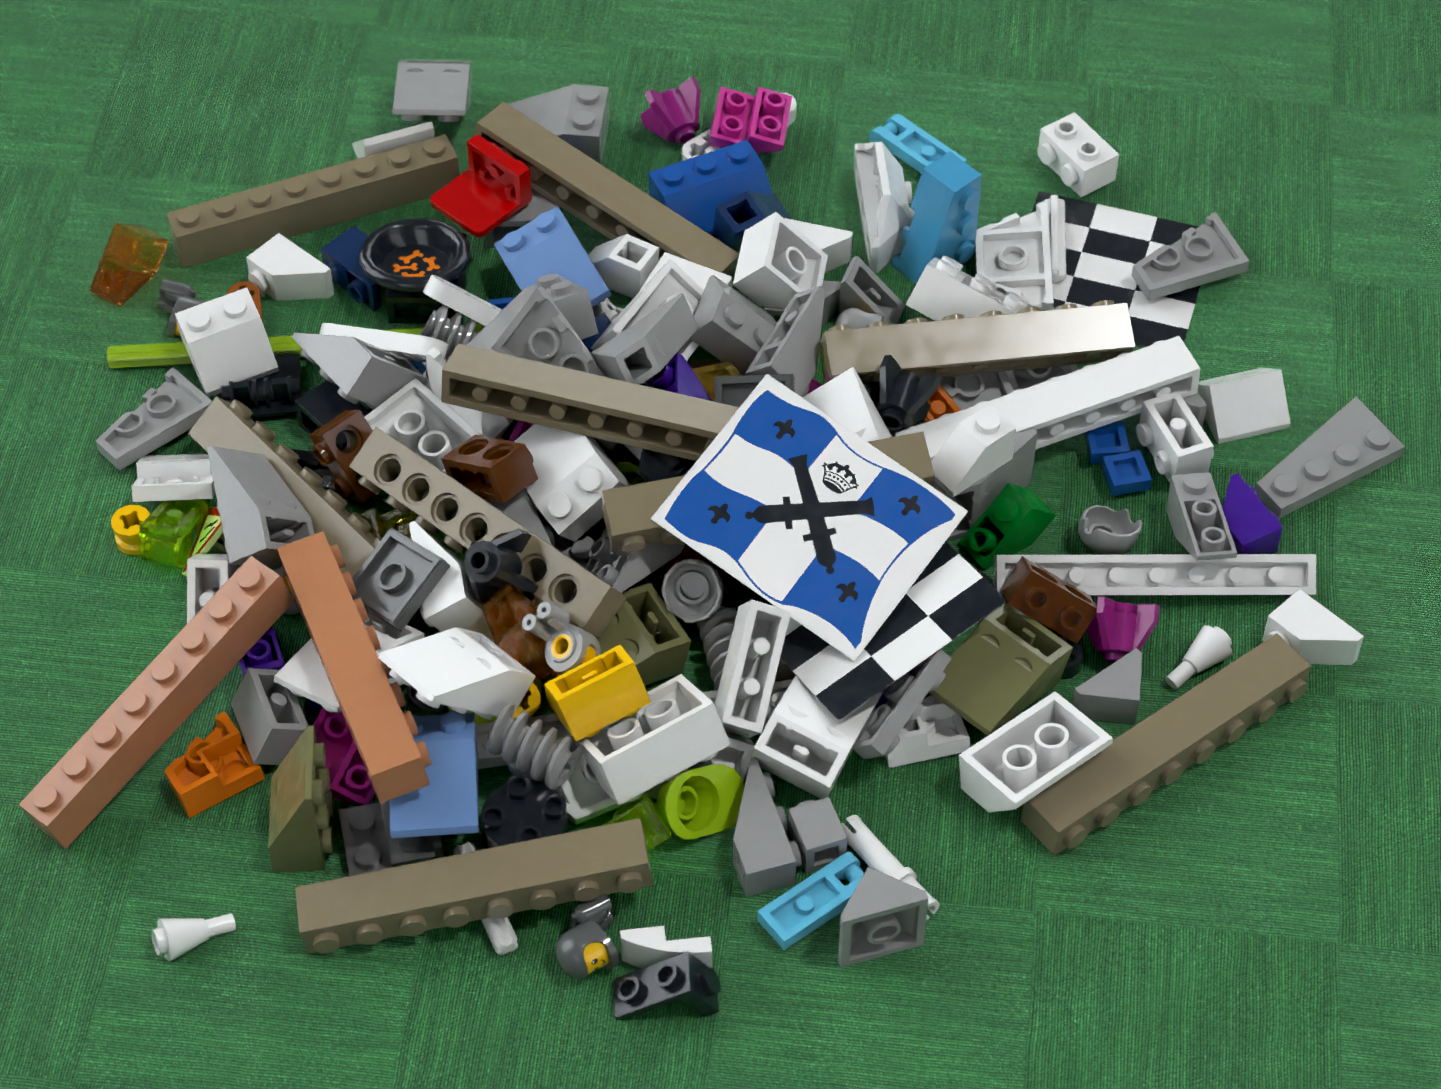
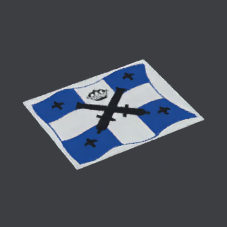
(809, 516)

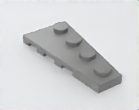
(545, 336)
(1332, 457)

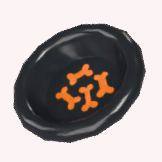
(410, 251)

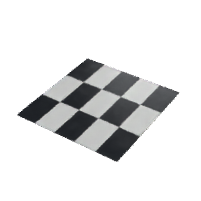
(1100, 261)
(931, 614)

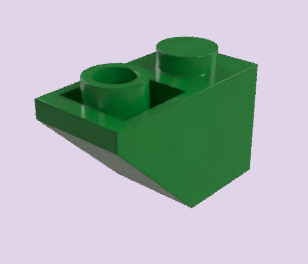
(1007, 525)

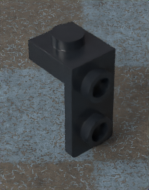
(666, 982)

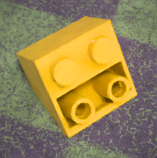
(597, 693)

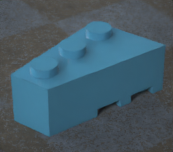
(943, 217)

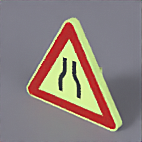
(207, 536)

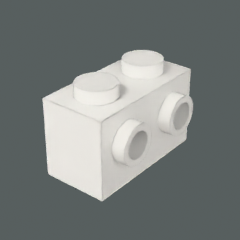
(1077, 154)
(1174, 436)

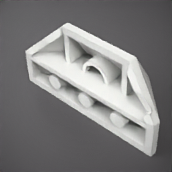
(882, 202)

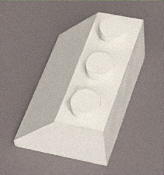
(656, 741)
(1029, 754)

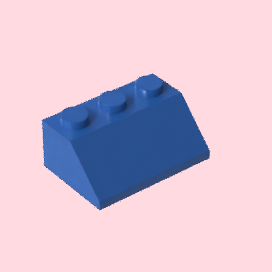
(707, 180)

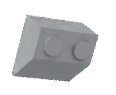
(730, 325)

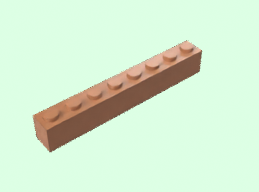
(353, 668)
(157, 702)

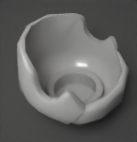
(1108, 531)
(692, 590)

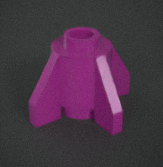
(674, 114)
(1121, 627)

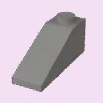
(794, 341)

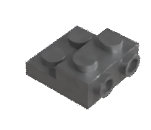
(370, 843)

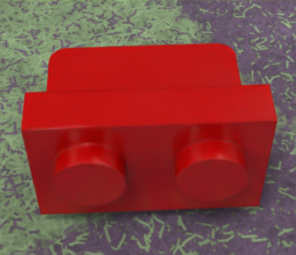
(485, 192)

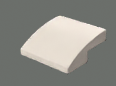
(173, 478)

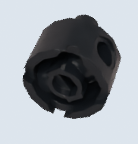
(522, 812)

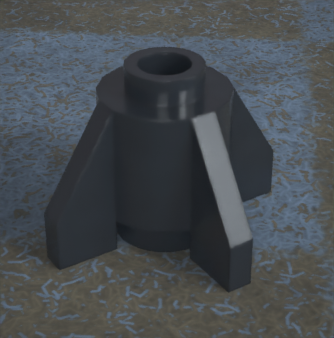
(902, 395)
(497, 564)

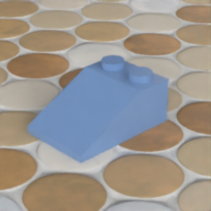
(548, 248)
(452, 797)

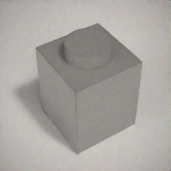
(816, 833)

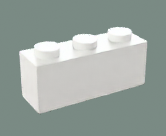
(751, 667)

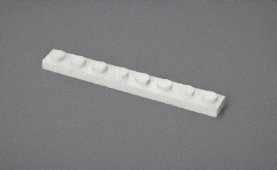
(1173, 573)

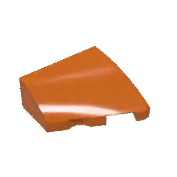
(213, 769)

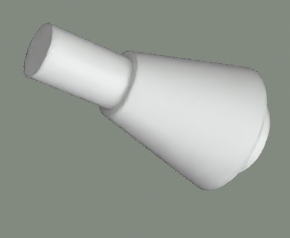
(1207, 649)
(180, 935)

